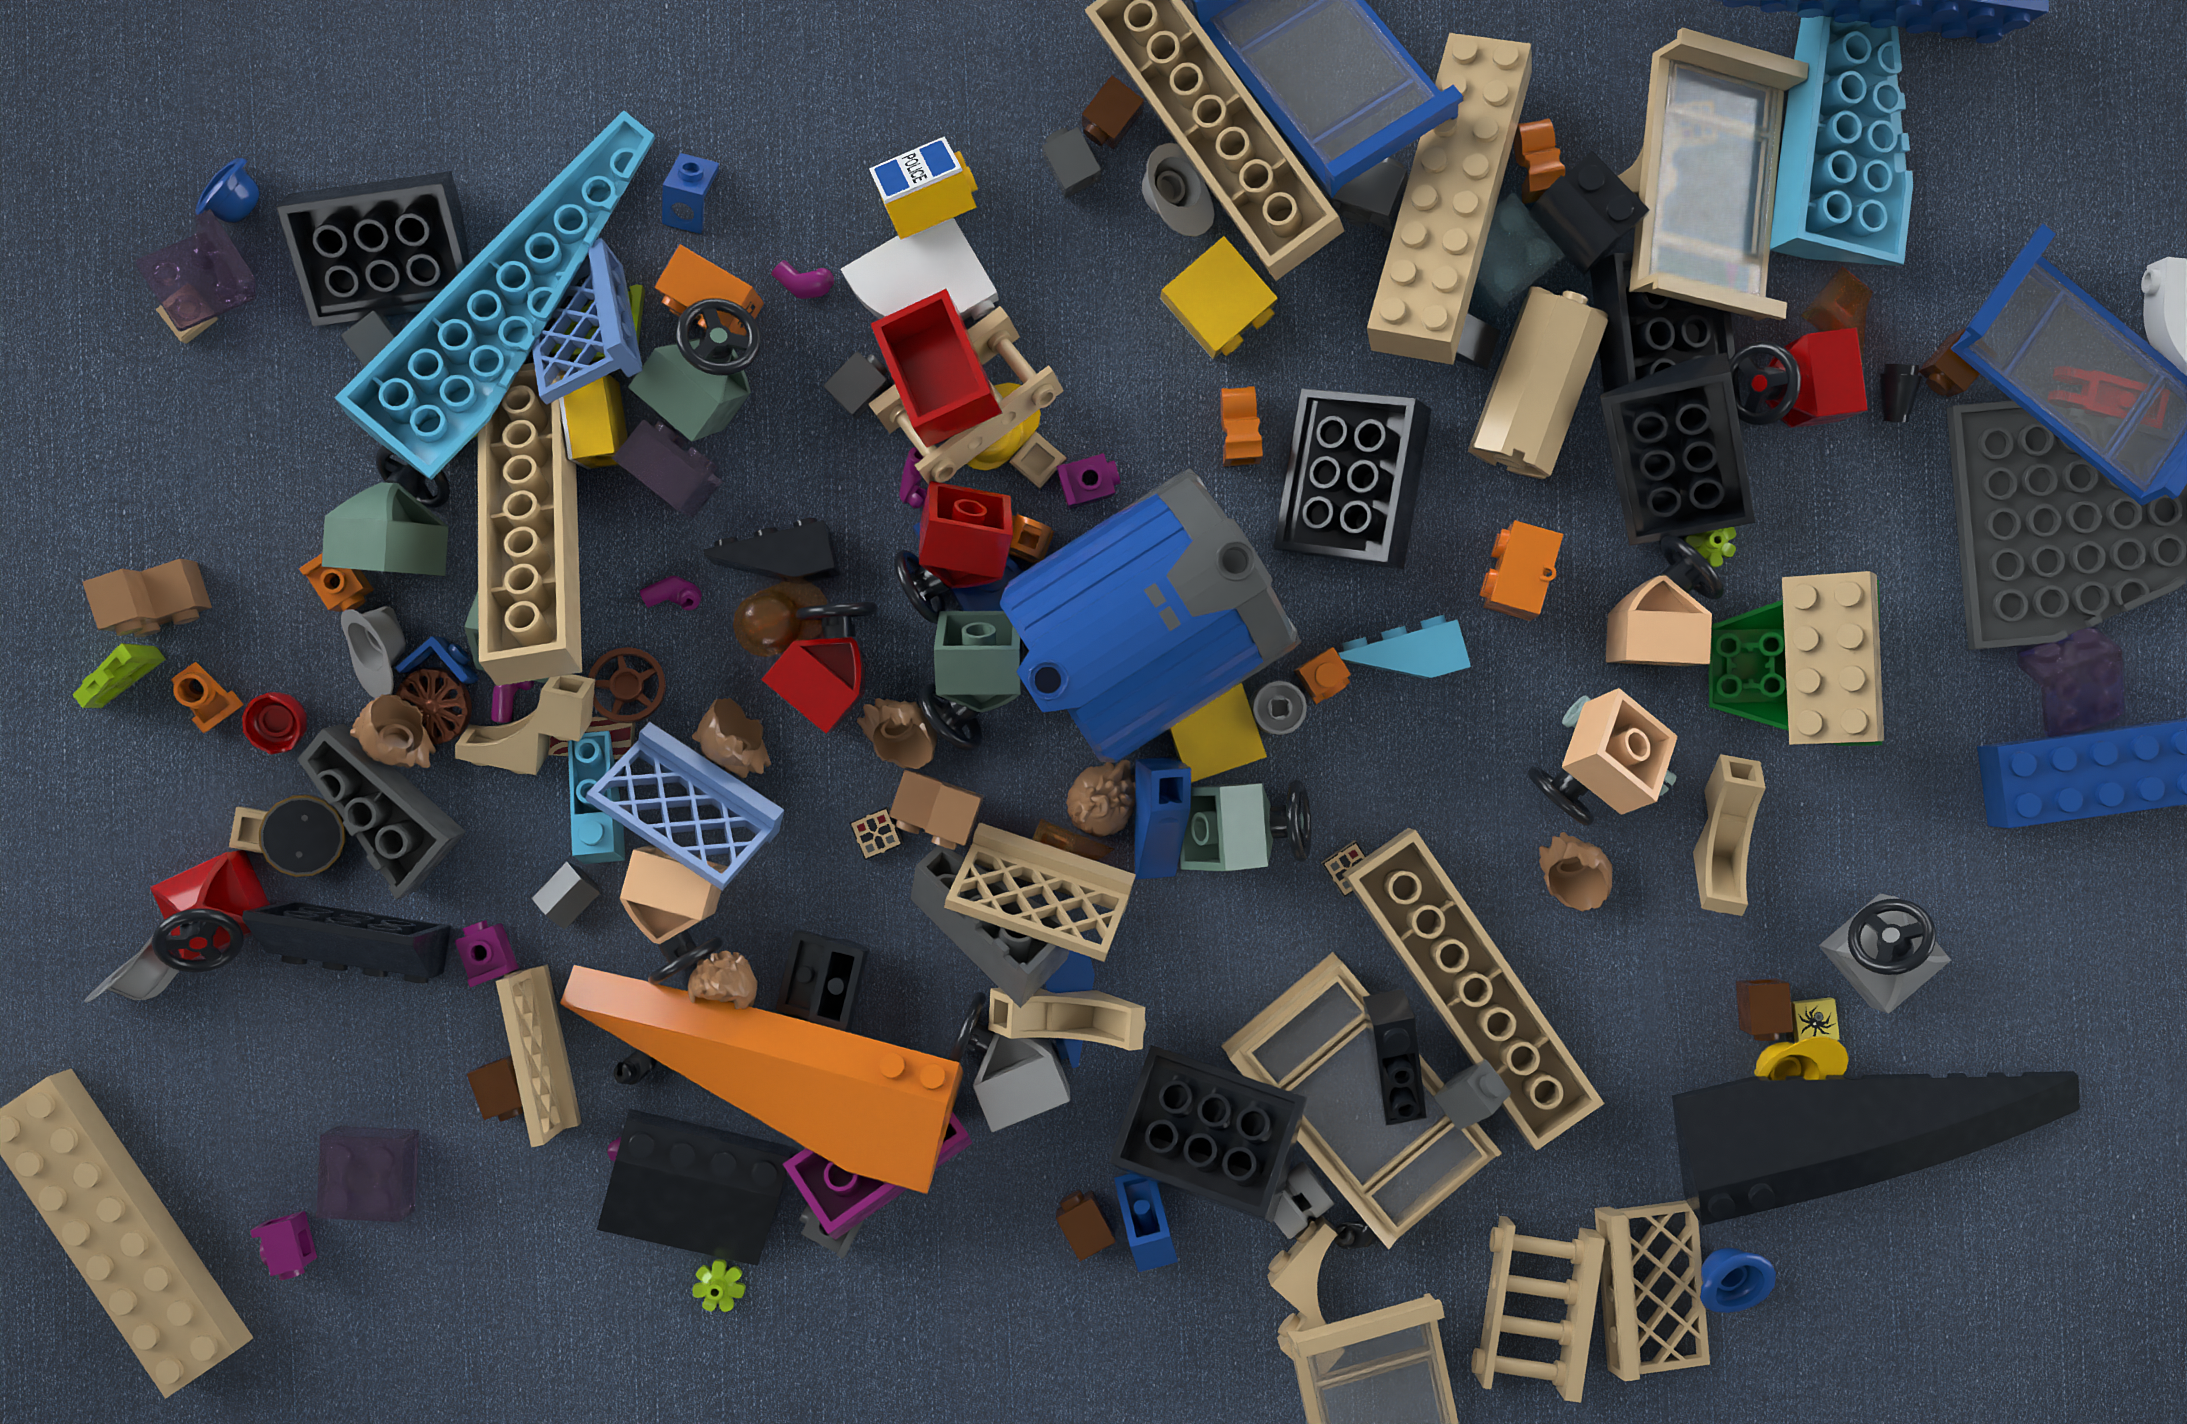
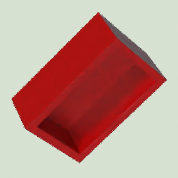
(936, 368)

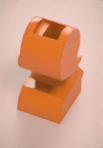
(1537, 152)
(1241, 424)
(1029, 539)

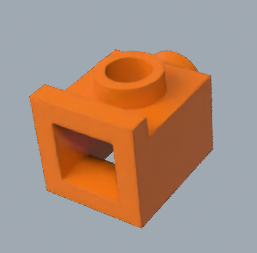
(347, 595)
(1323, 675)

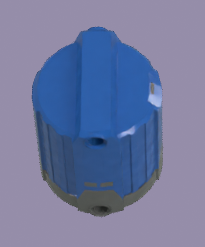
(1146, 618)

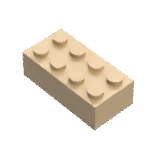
(1833, 658)

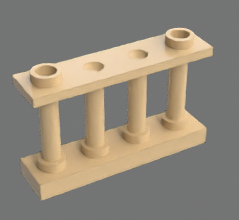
(990, 337)
(1572, 1333)

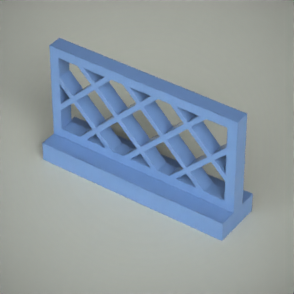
(614, 336)
(711, 787)

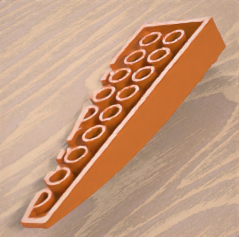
(830, 1090)

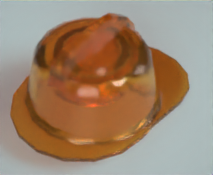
(767, 619)

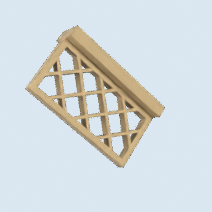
(1049, 870)
(538, 1053)
(1621, 1300)

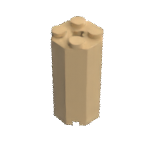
(1539, 382)

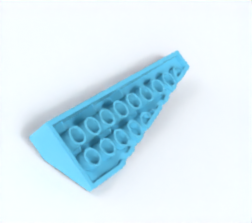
(1844, 149)
(468, 344)

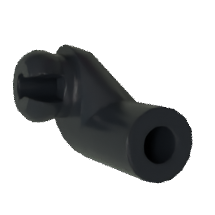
(634, 1068)
(1354, 1235)

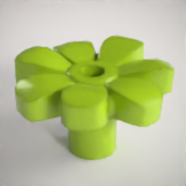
(1713, 545)
(718, 1285)

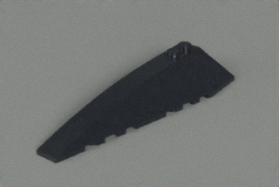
(1801, 1139)

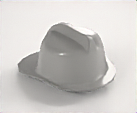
(1177, 191)
(374, 646)
(139, 977)

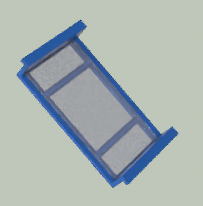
(1328, 80)
(2082, 375)

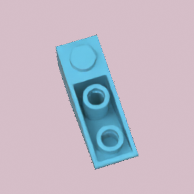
(1421, 654)
(593, 832)

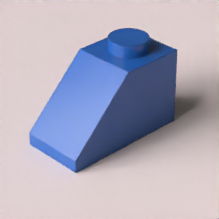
(1145, 1222)

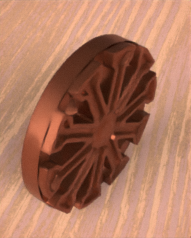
(437, 703)

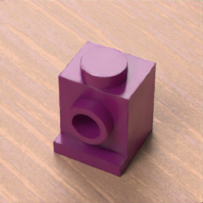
(1080, 494)
(499, 956)
(286, 1245)

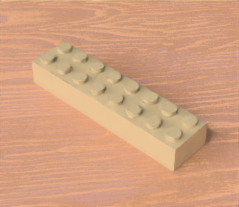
(1219, 129)
(1450, 202)
(527, 540)
(1472, 986)
(118, 1232)

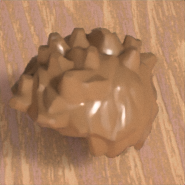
(393, 732)
(899, 732)
(732, 739)
(1102, 799)
(1576, 872)
(724, 979)

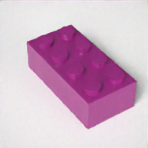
(846, 1198)

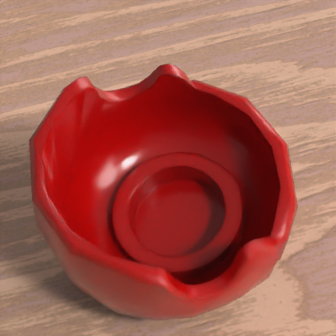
(274, 722)

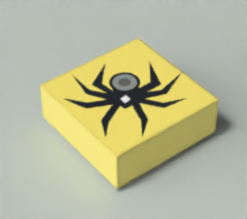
(1814, 1018)

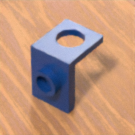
(687, 184)
(451, 654)

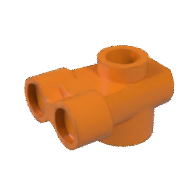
(208, 706)

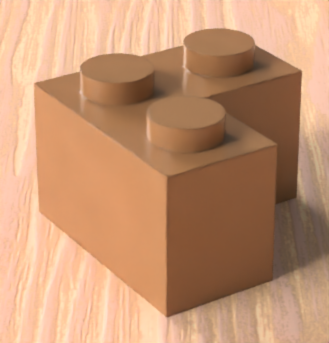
(148, 598)
(937, 807)

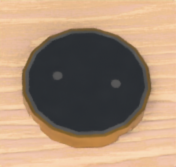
(302, 835)

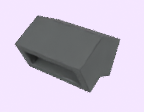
(566, 895)

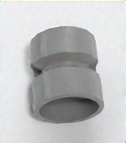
(1278, 707)
(1293, 1216)

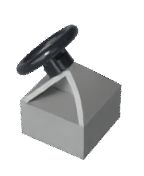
(1886, 951)
(1015, 1074)

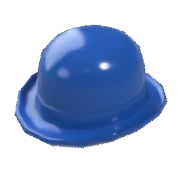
(230, 193)
(1735, 1280)

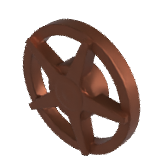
(628, 685)

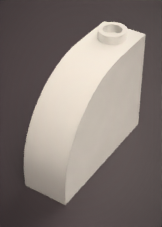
(919, 267)
(2167, 309)

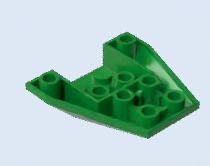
(1750, 667)

